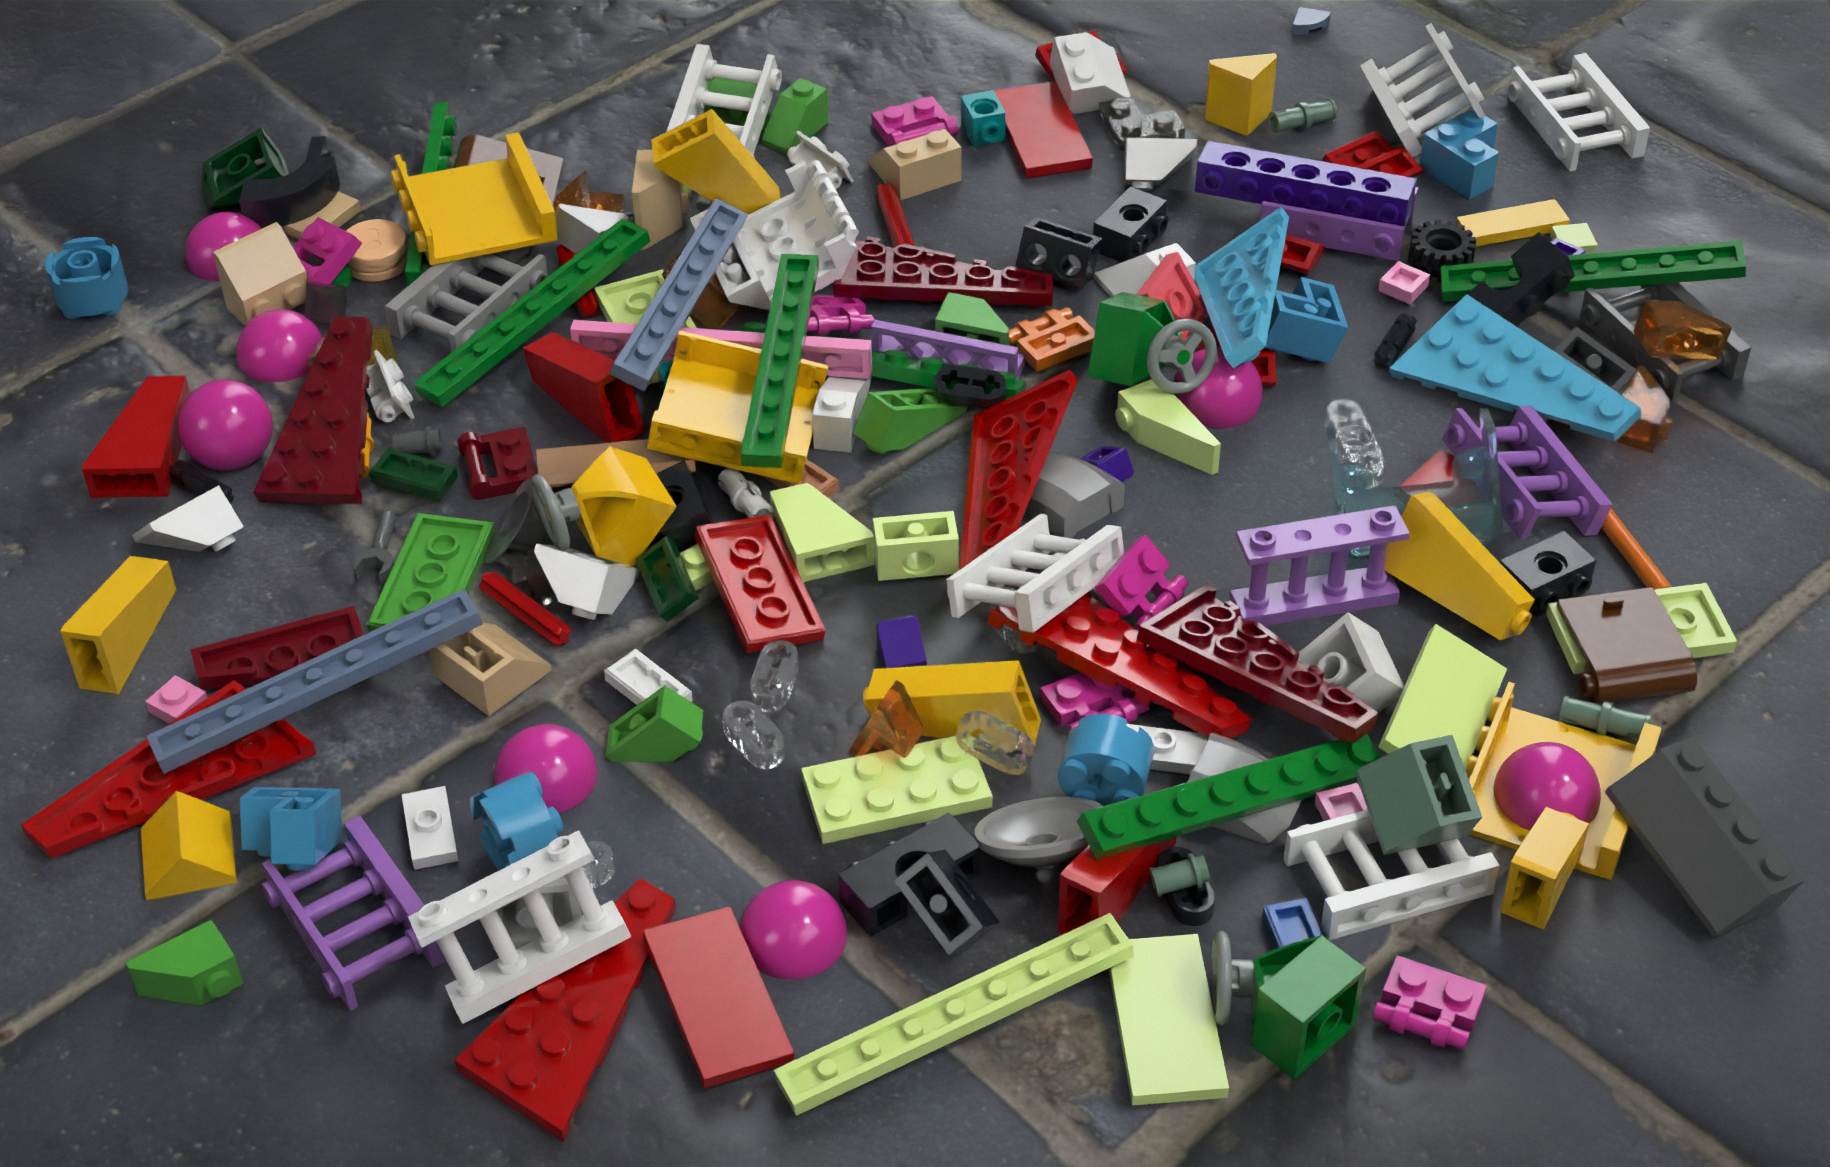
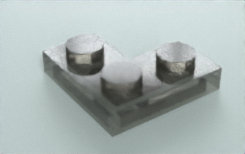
(1126, 121)

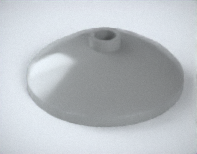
(1035, 831)

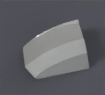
(1074, 494)
(1225, 755)

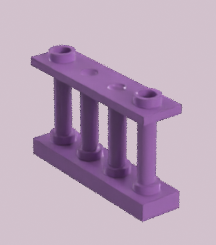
(1342, 231)
(1548, 459)
(1323, 594)
(380, 877)

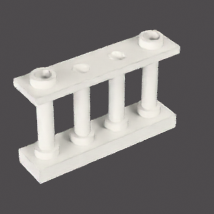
(1593, 91)
(696, 96)
(1392, 96)
(1041, 594)
(1384, 899)
(536, 961)

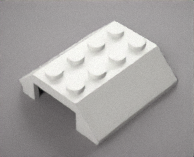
(801, 223)

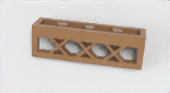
(566, 464)

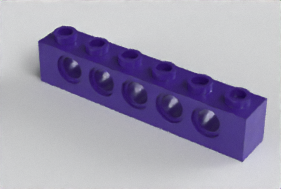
(1304, 183)

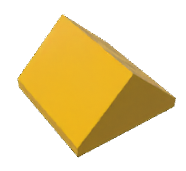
(1240, 91)
(187, 848)

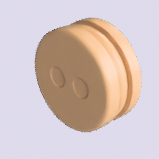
(382, 251)

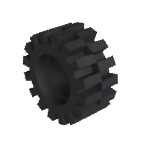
(1440, 246)

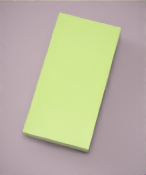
(1445, 695)
(1168, 1022)

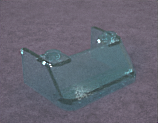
(1471, 496)

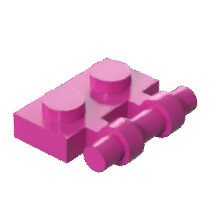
(838, 314)
(1134, 576)
(1084, 696)
(1434, 994)

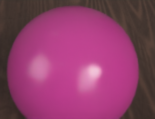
(212, 234)
(276, 346)
(1226, 395)
(225, 425)
(557, 759)
(1546, 777)
(794, 929)

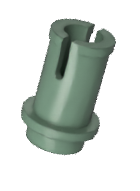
(1180, 875)

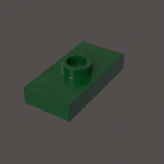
(413, 474)
(667, 578)

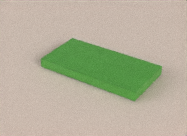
(434, 562)

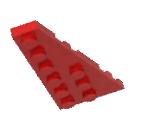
(1007, 459)
(1108, 650)
(136, 787)
(559, 1031)

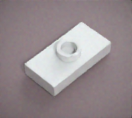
(640, 677)
(1174, 749)
(429, 828)

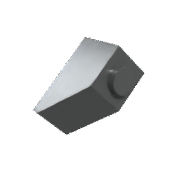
(1595, 359)

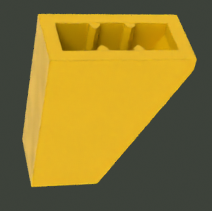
(1543, 867)

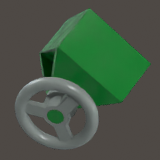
(1140, 337)
(1299, 997)

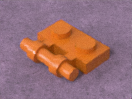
(1052, 338)

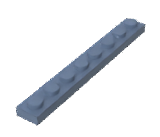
(678, 295)
(313, 680)

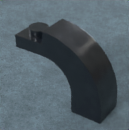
(296, 194)

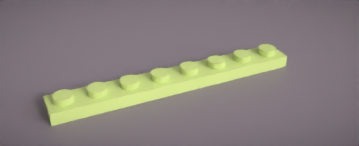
(952, 1013)

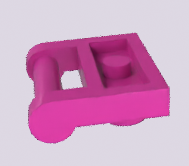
(912, 121)
(328, 245)

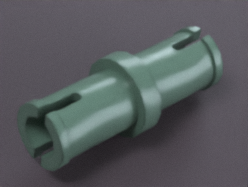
(1302, 115)
(1603, 717)

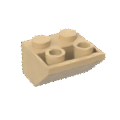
(487, 666)

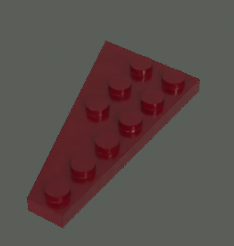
(930, 274)
(326, 429)
(1254, 659)

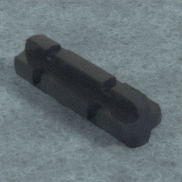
(1395, 341)
(196, 480)

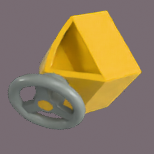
(614, 503)

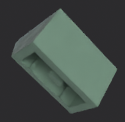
(1419, 795)

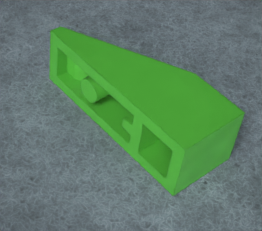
(902, 418)

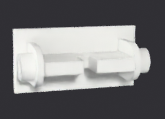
(813, 149)
(386, 390)

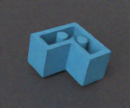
(1462, 153)
(1307, 321)
(291, 824)

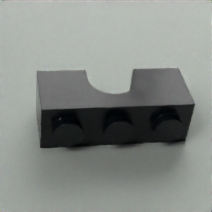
(1542, 274)
(869, 886)

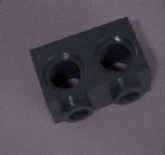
(1059, 244)

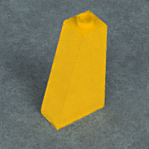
(714, 163)
(1457, 570)
(117, 623)
(950, 691)

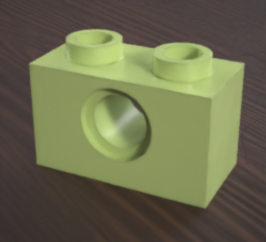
(916, 545)

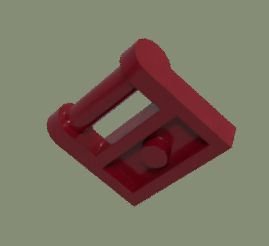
(510, 456)

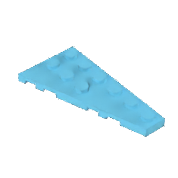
(1241, 287)
(1507, 368)

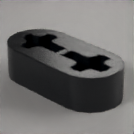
(971, 386)
(1182, 910)

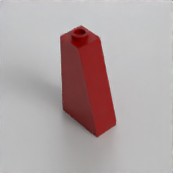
(584, 387)
(140, 443)
(1106, 885)

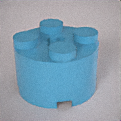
(87, 278)
(1105, 760)
(515, 819)

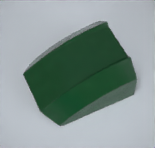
(248, 158)

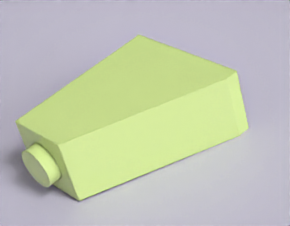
(820, 533)

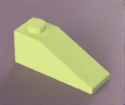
(1167, 426)

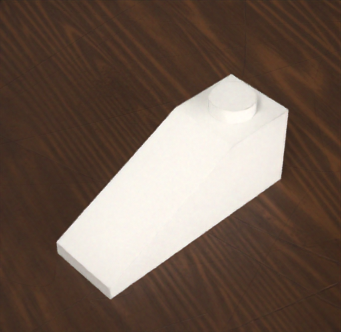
(838, 412)

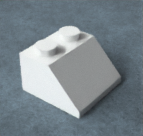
(1086, 72)
(1355, 659)

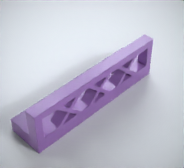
(947, 347)

